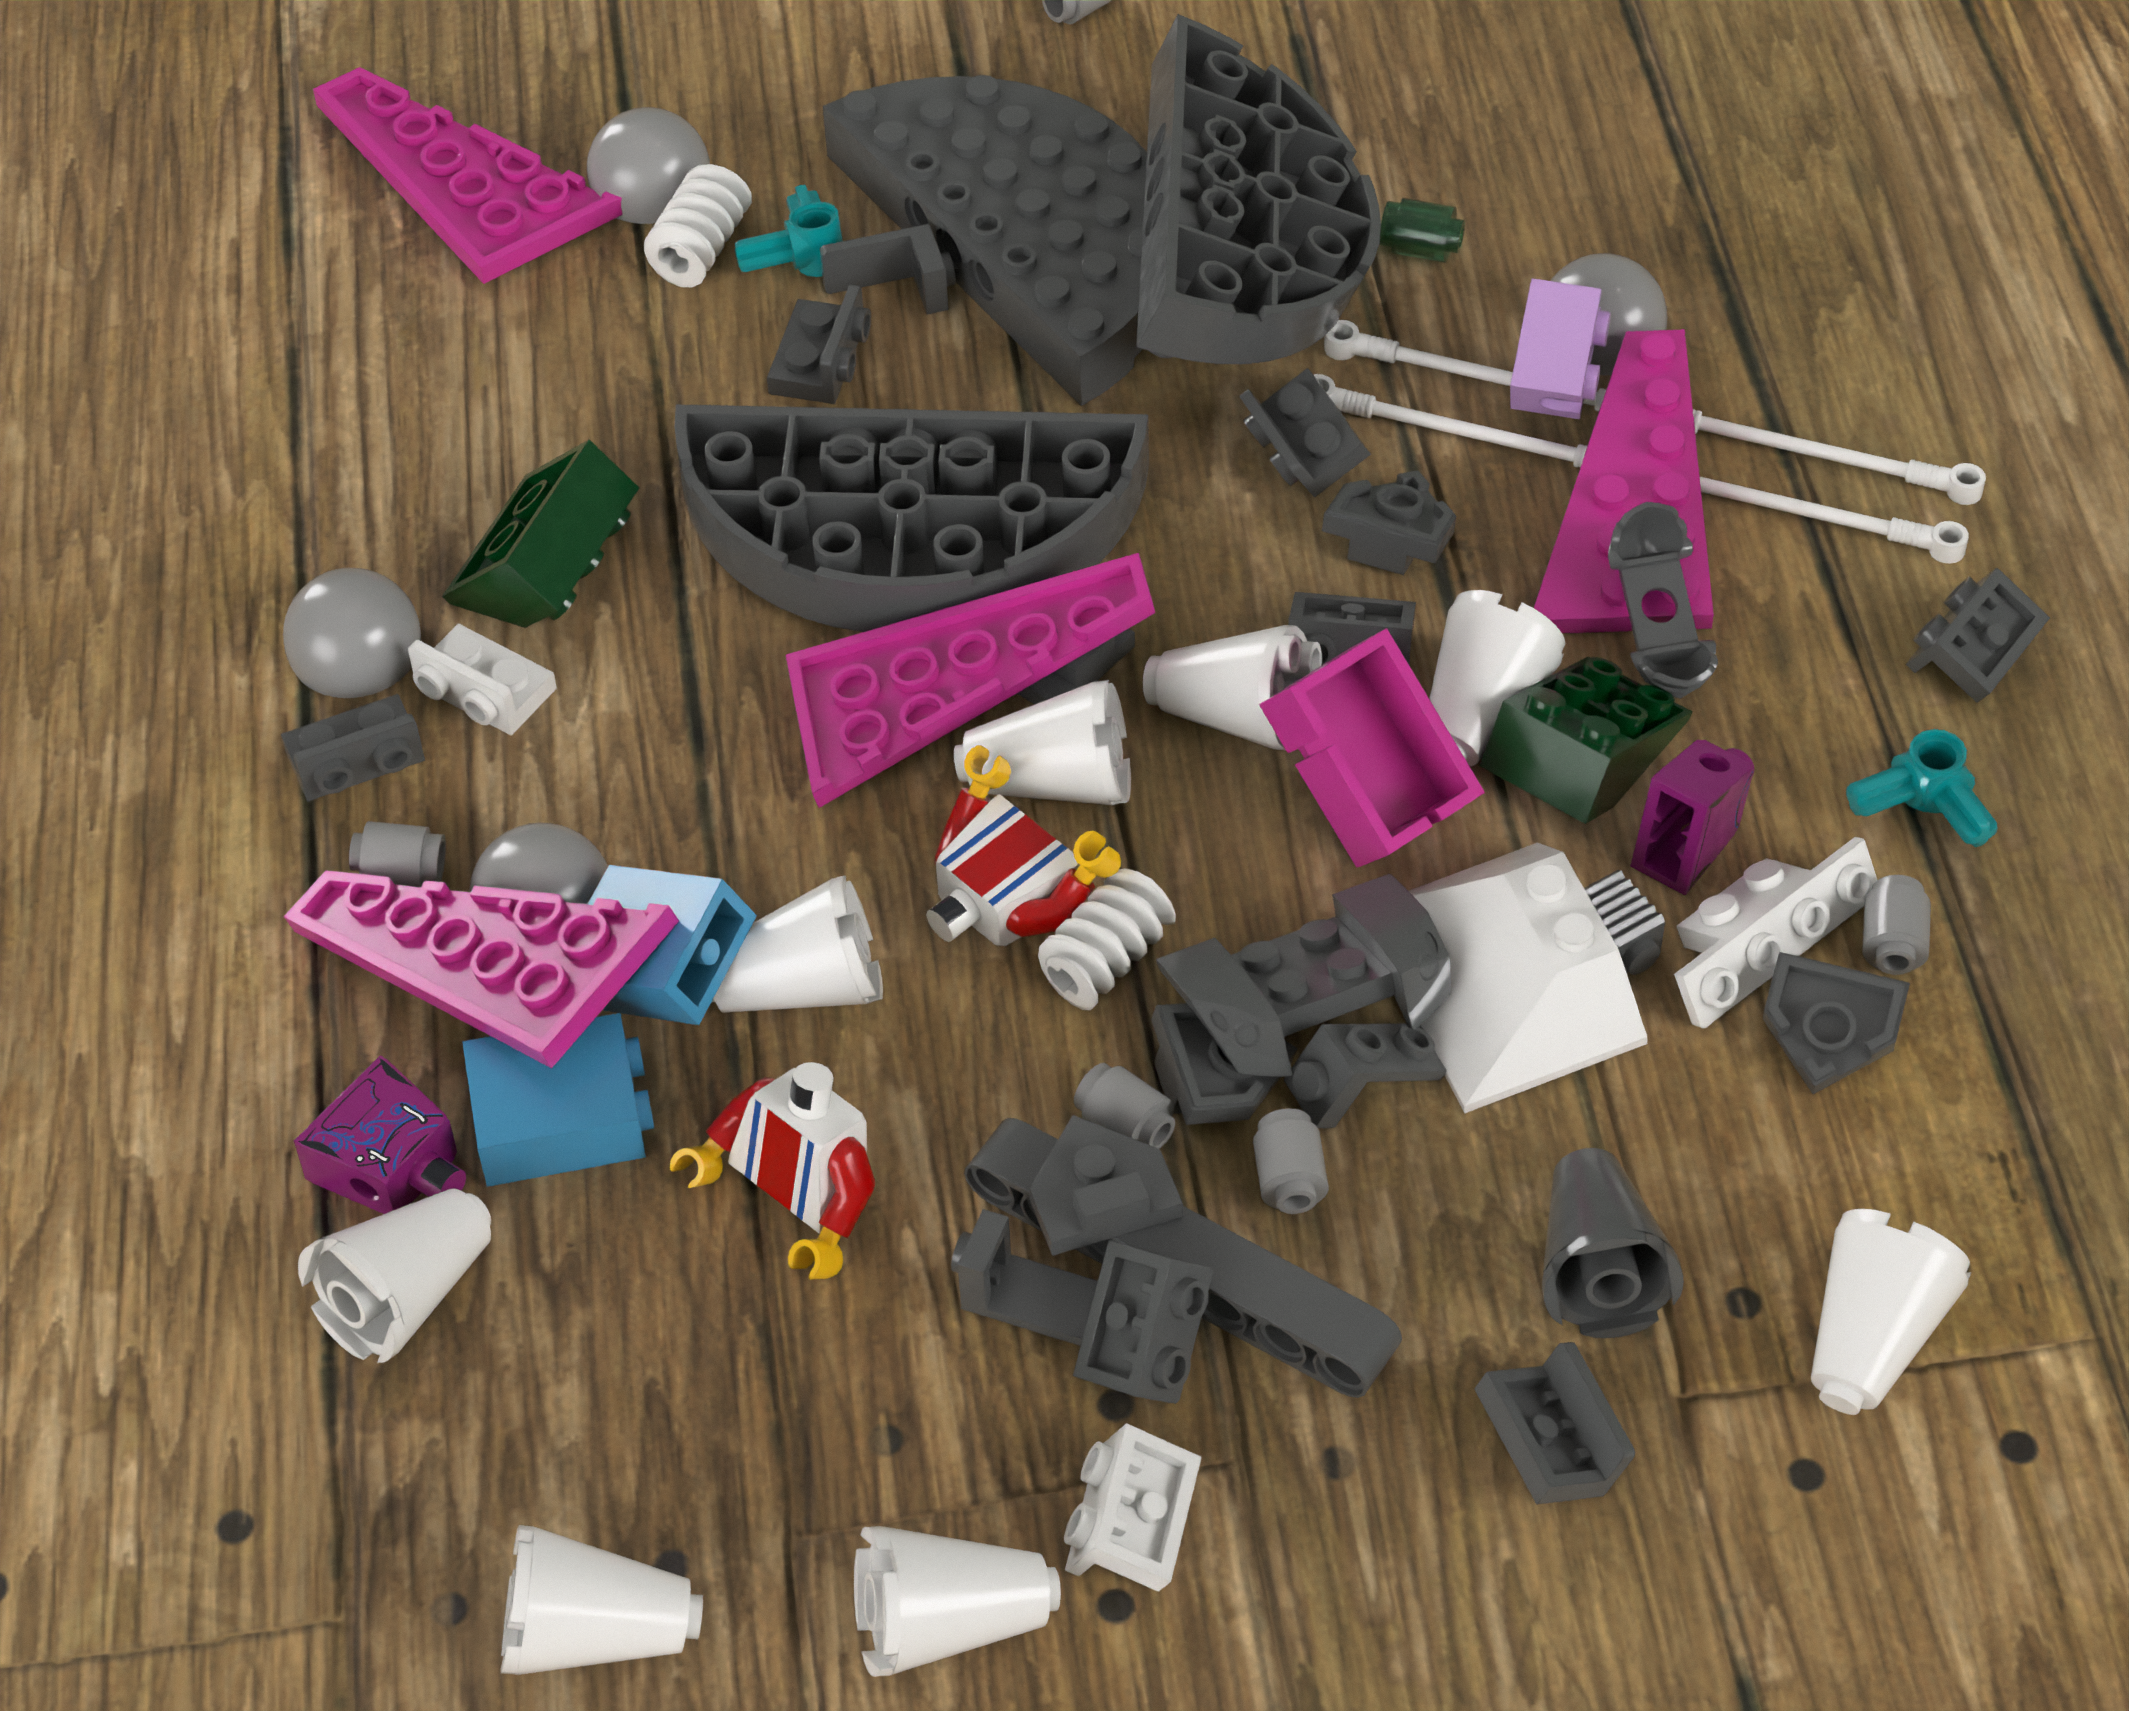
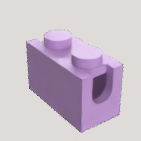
(1557, 349)

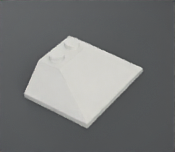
(1530, 977)

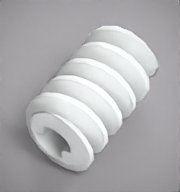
(696, 224)
(1105, 937)

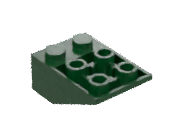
(1582, 736)

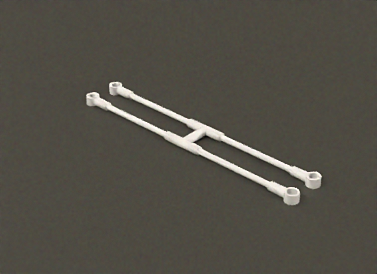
(1962, 483)

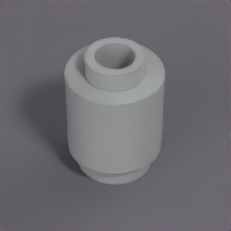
(398, 851)
(1896, 925)
(1125, 1105)
(1290, 1161)

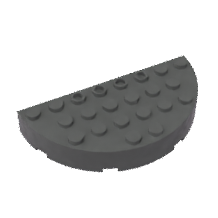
(1025, 198)
(1247, 208)
(905, 508)

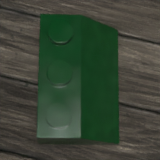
(545, 539)

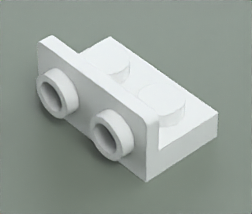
(481, 678)
(1132, 1507)

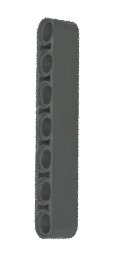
(1250, 1289)

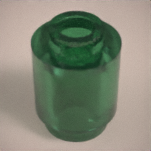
(1421, 229)

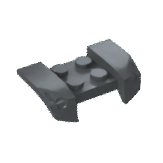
(1270, 989)

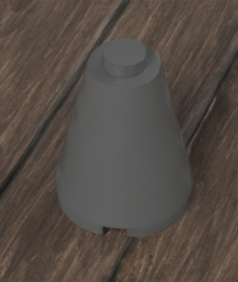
(1604, 1250)

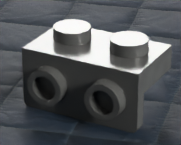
(1557, 1427)

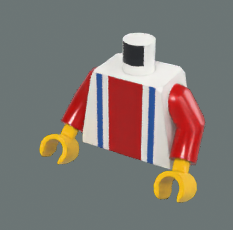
(1005, 869)
(801, 1150)

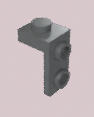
(888, 259)
(1350, 1055)
(1018, 1288)

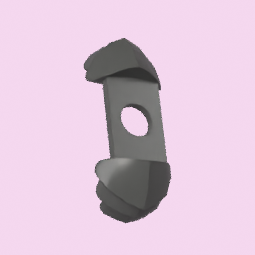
(1648, 555)

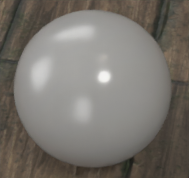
(644, 160)
(1626, 292)
(350, 633)
(542, 860)

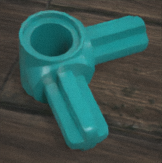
(806, 231)
(1932, 781)

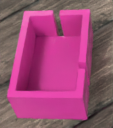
(1372, 748)

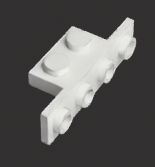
(1763, 914)

